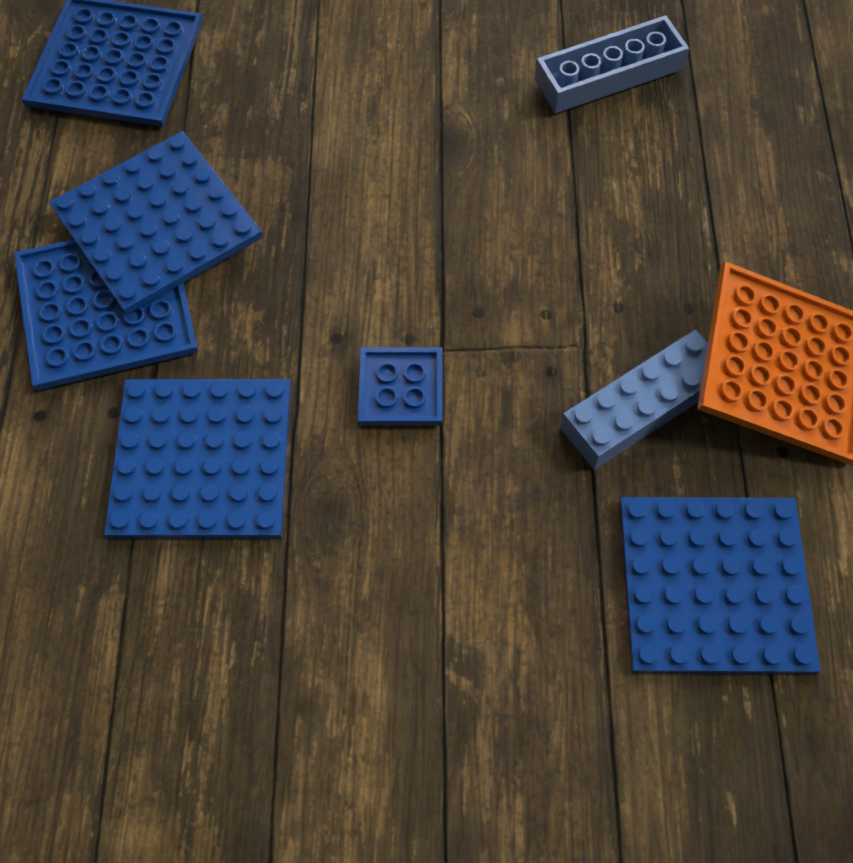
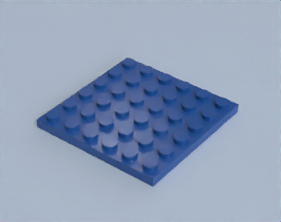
(114, 61)
(155, 221)
(79, 327)
(200, 459)
(716, 586)

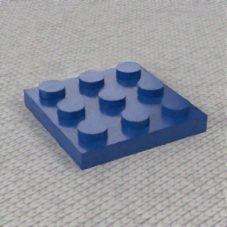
(400, 386)

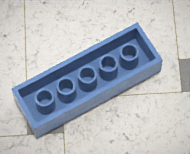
(610, 64)
(637, 401)

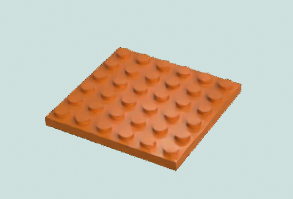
(780, 363)

